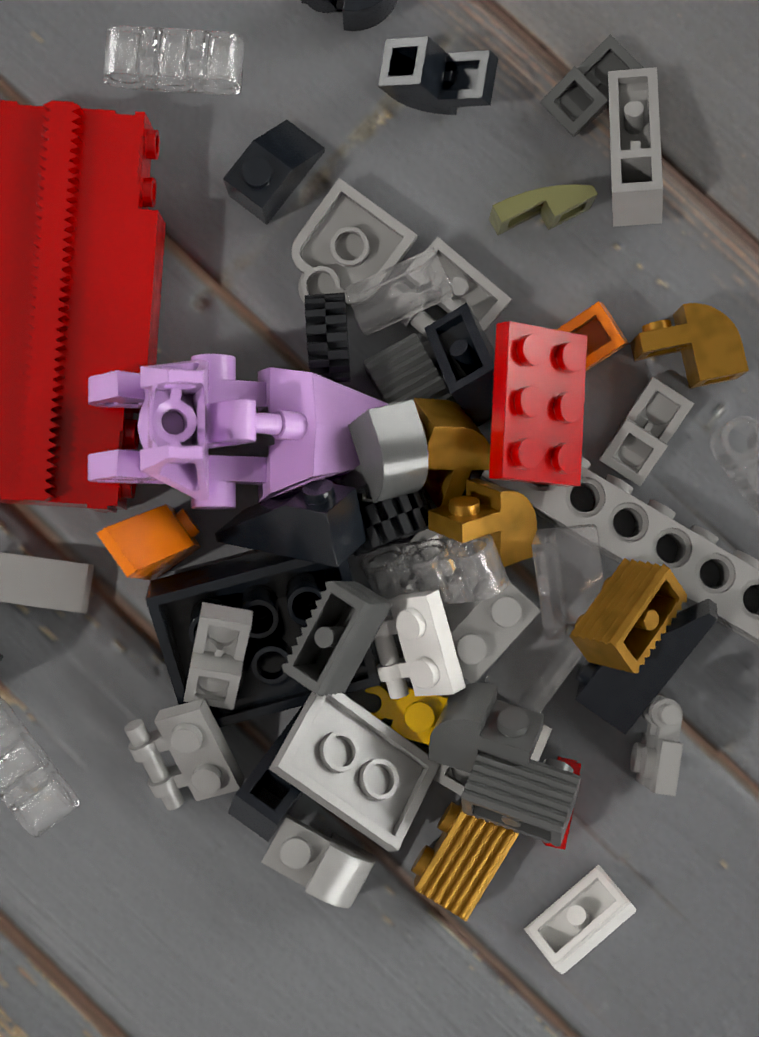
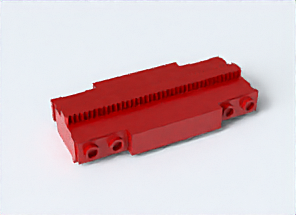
(73, 293)

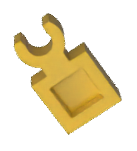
(410, 715)

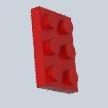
(537, 405)

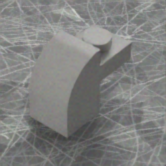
(324, 865)

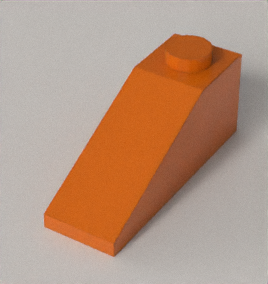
(151, 541)

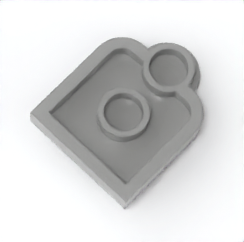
(347, 242)

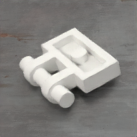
(426, 647)

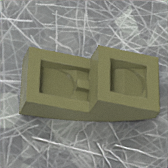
(553, 203)

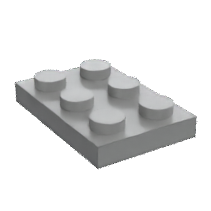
(356, 767)

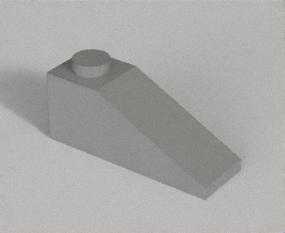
(635, 147)

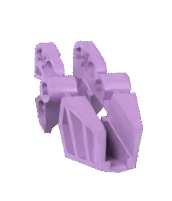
(205, 407)

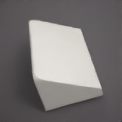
(580, 920)

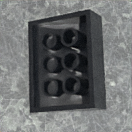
(281, 597)

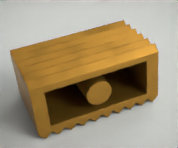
(629, 615)
(461, 861)

